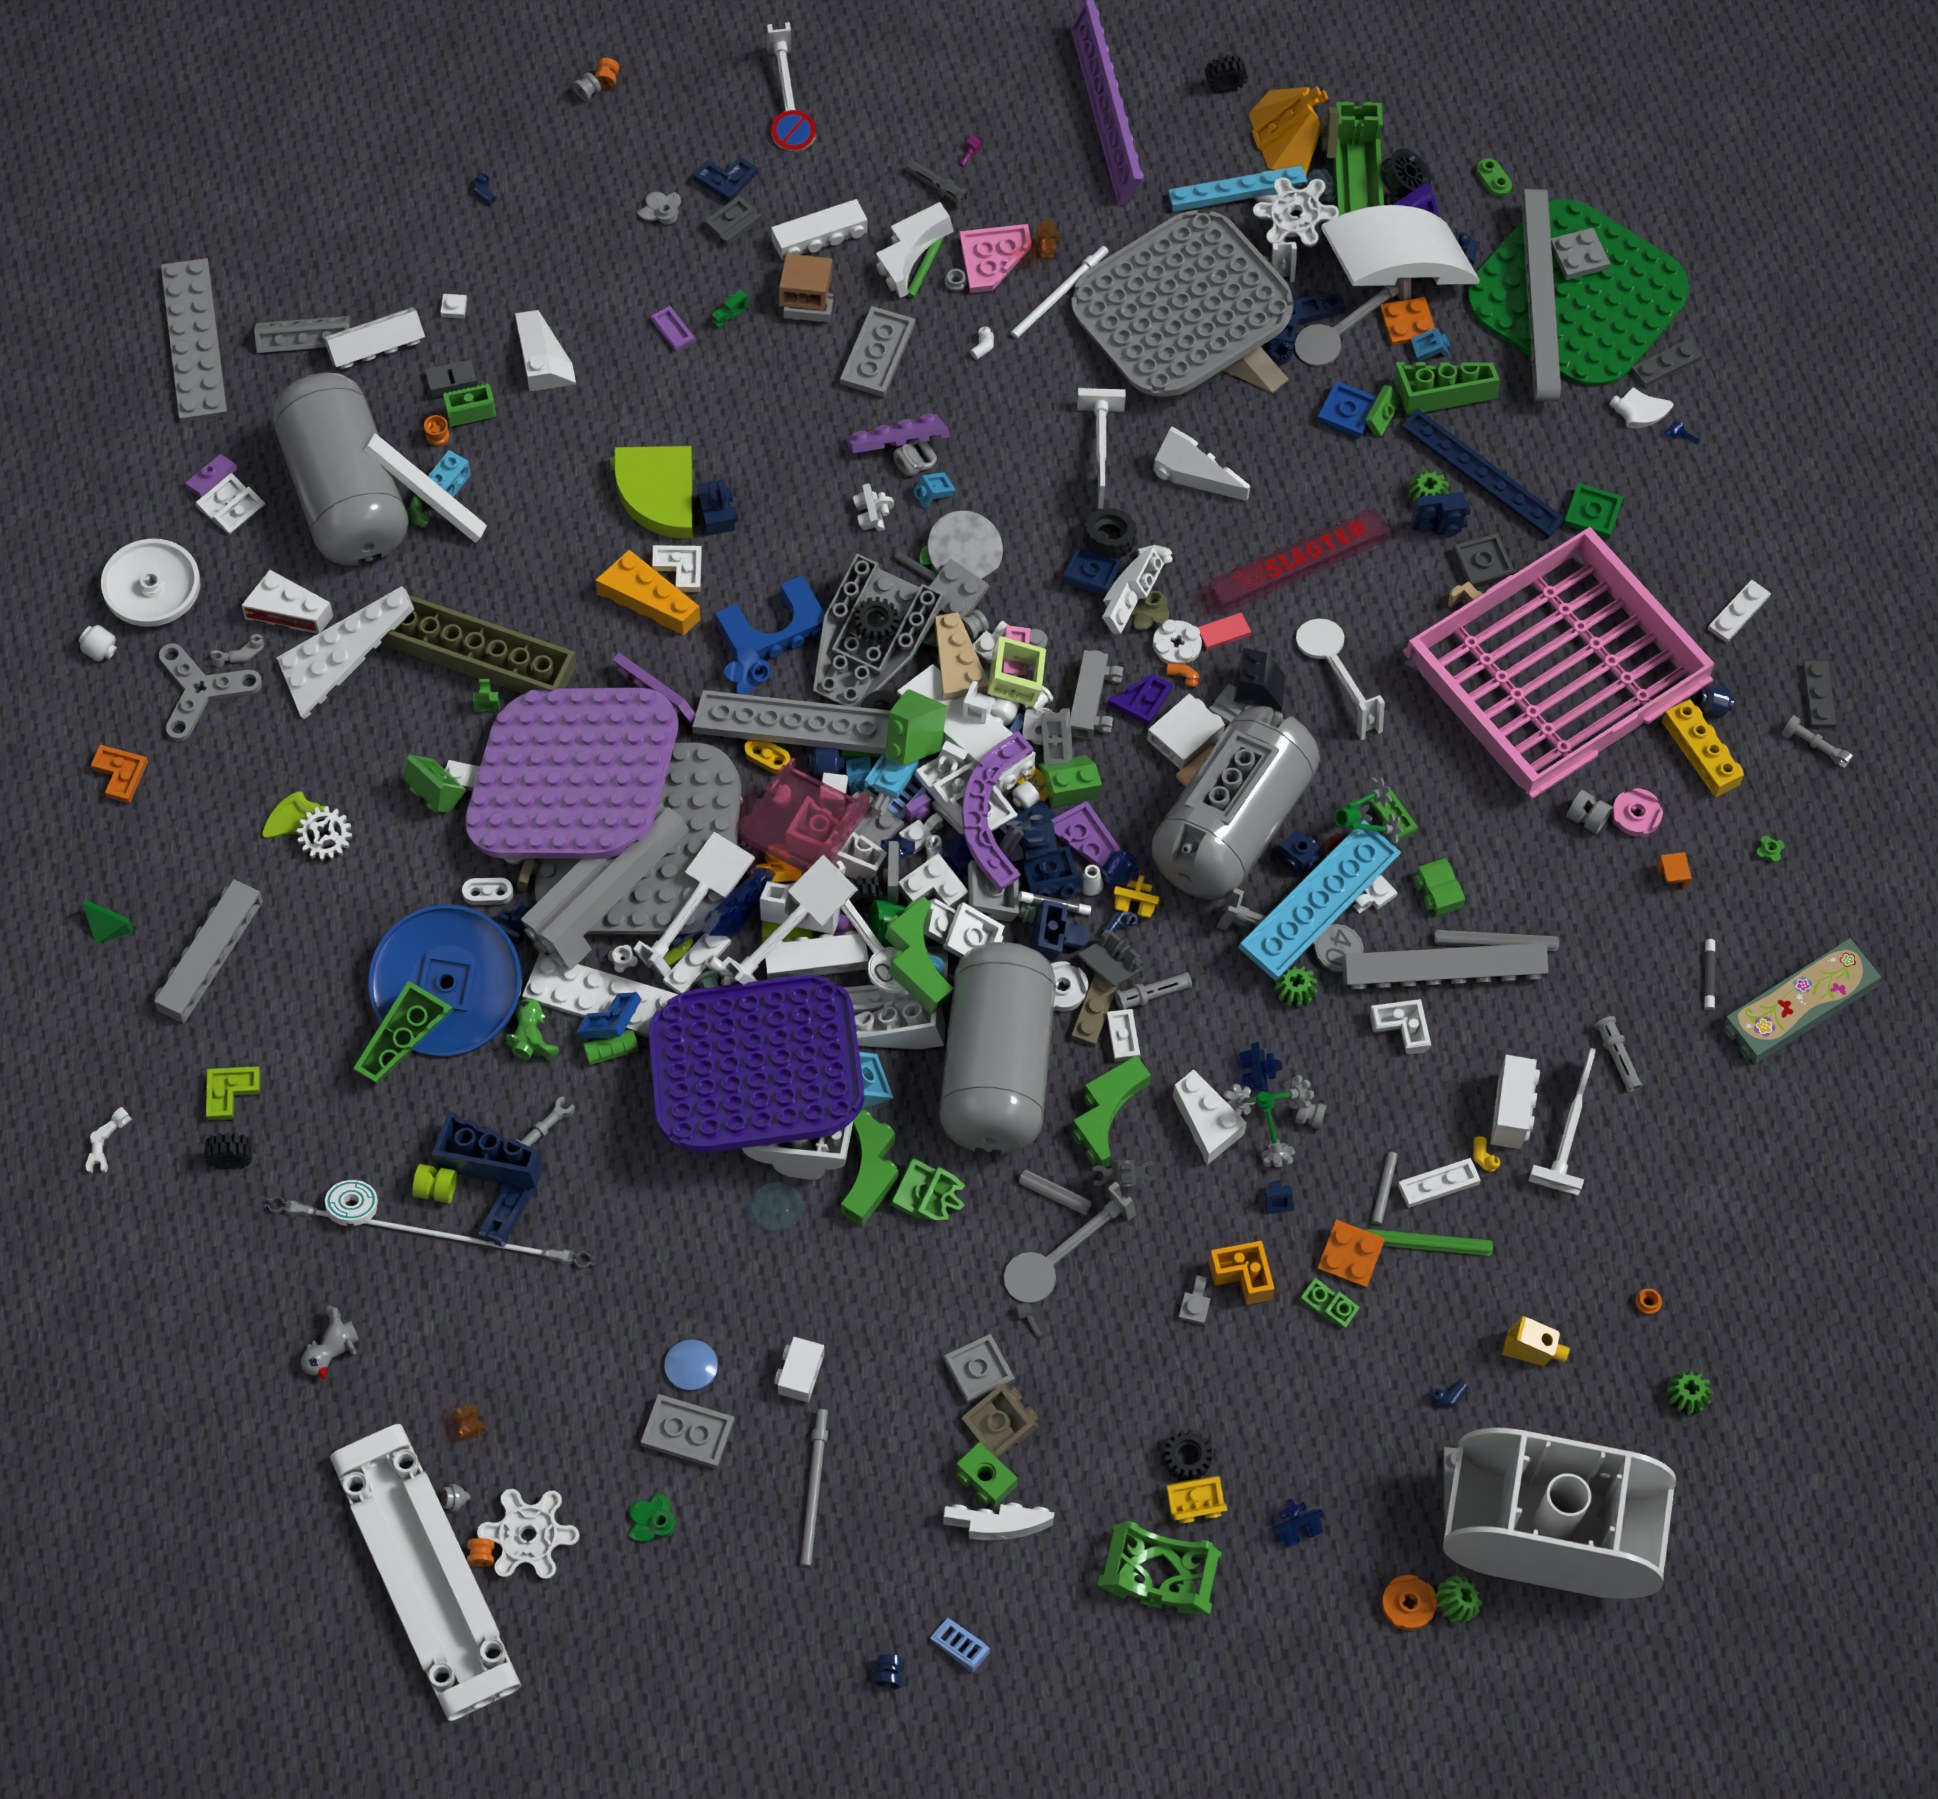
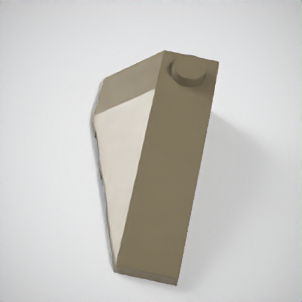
(1258, 371)

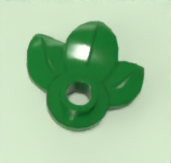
(647, 1517)

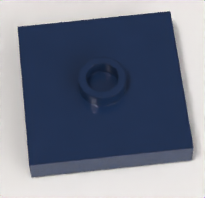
(1091, 572)

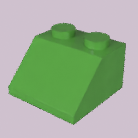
(1072, 781)
(432, 783)

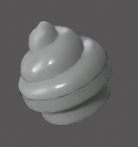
(453, 1497)

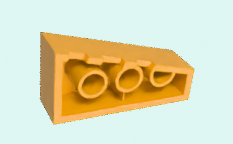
(644, 590)

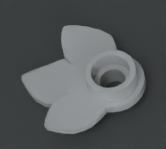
(661, 207)

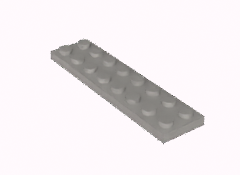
(194, 340)
(792, 722)

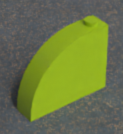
(656, 487)

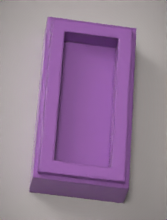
(672, 328)

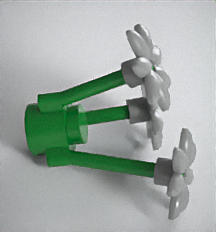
(1354, 813)

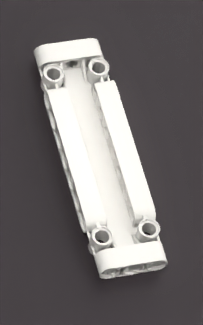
(425, 1572)

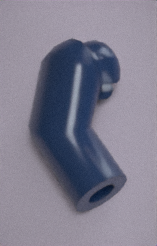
(1468, 246)

